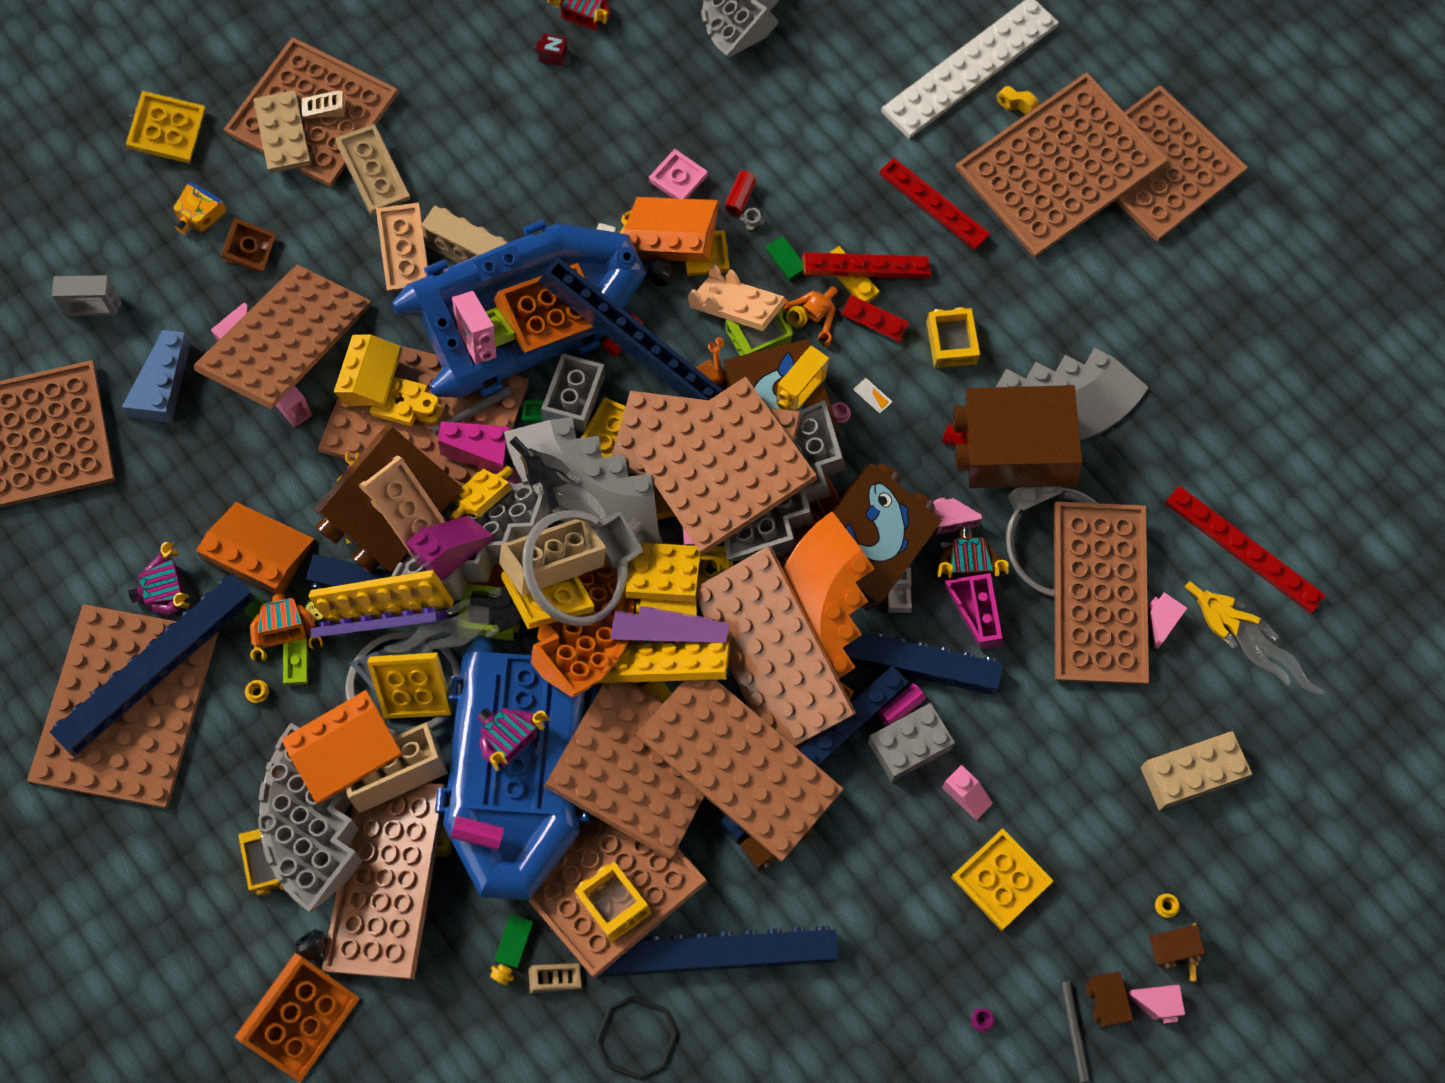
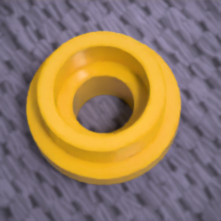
(792, 316)
(252, 686)
(1174, 904)
(501, 974)

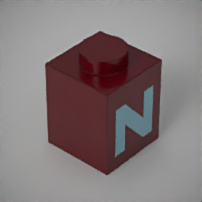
(552, 49)

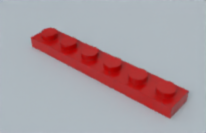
(934, 204)
(866, 265)

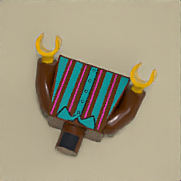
(970, 557)

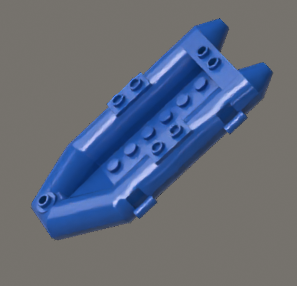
(605, 260)
(534, 819)

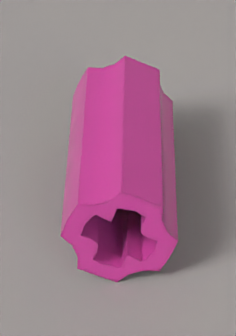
(901, 705)
(477, 833)

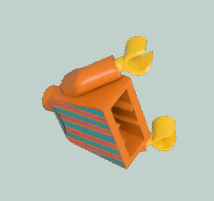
(280, 623)

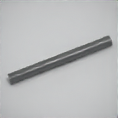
(477, 408)
(1075, 1032)

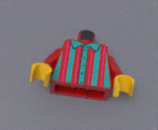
(584, 12)

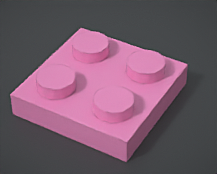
(678, 176)

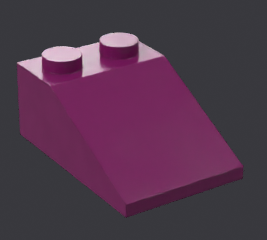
(448, 544)

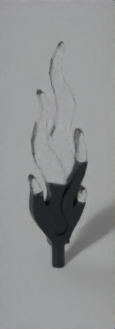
(559, 494)
(467, 625)

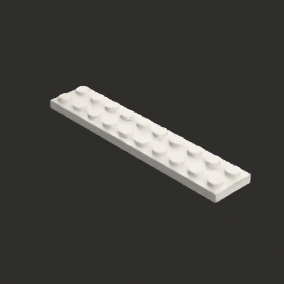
(969, 67)

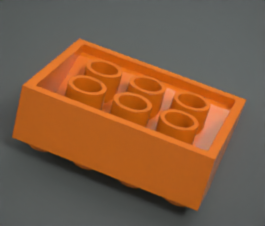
(672, 228)
(538, 314)
(255, 548)
(341, 747)
(297, 1017)

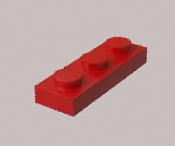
(875, 318)

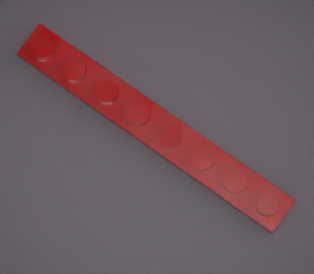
(1245, 549)

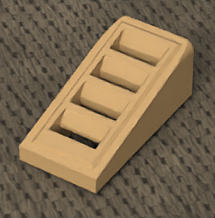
(324, 112)
(555, 986)

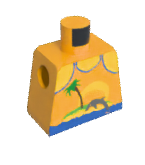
(197, 209)

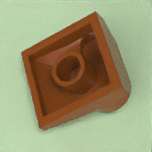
(247, 245)

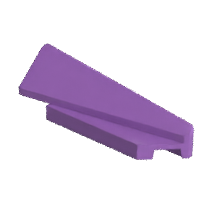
(667, 625)

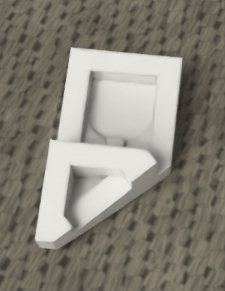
(900, 595)

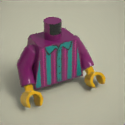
(161, 584)
(507, 733)

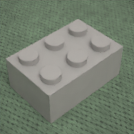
(573, 391)
(911, 742)

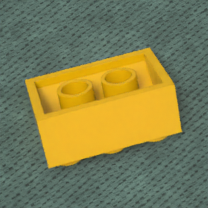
(367, 371)

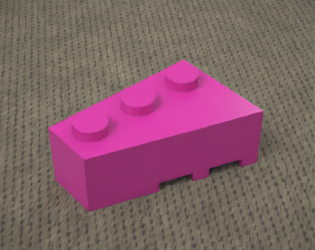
(474, 444)
(978, 608)

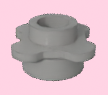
(752, 213)

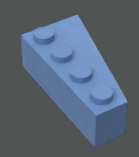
(159, 382)

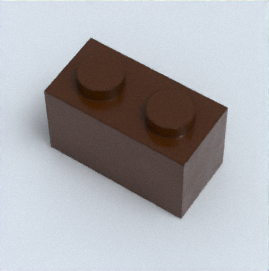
(1178, 946)
(1109, 1000)

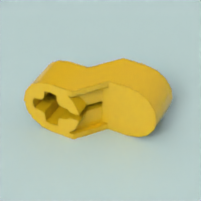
(1015, 100)

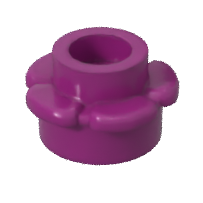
(982, 1013)

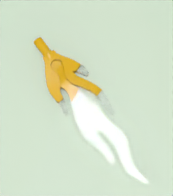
(1219, 613)

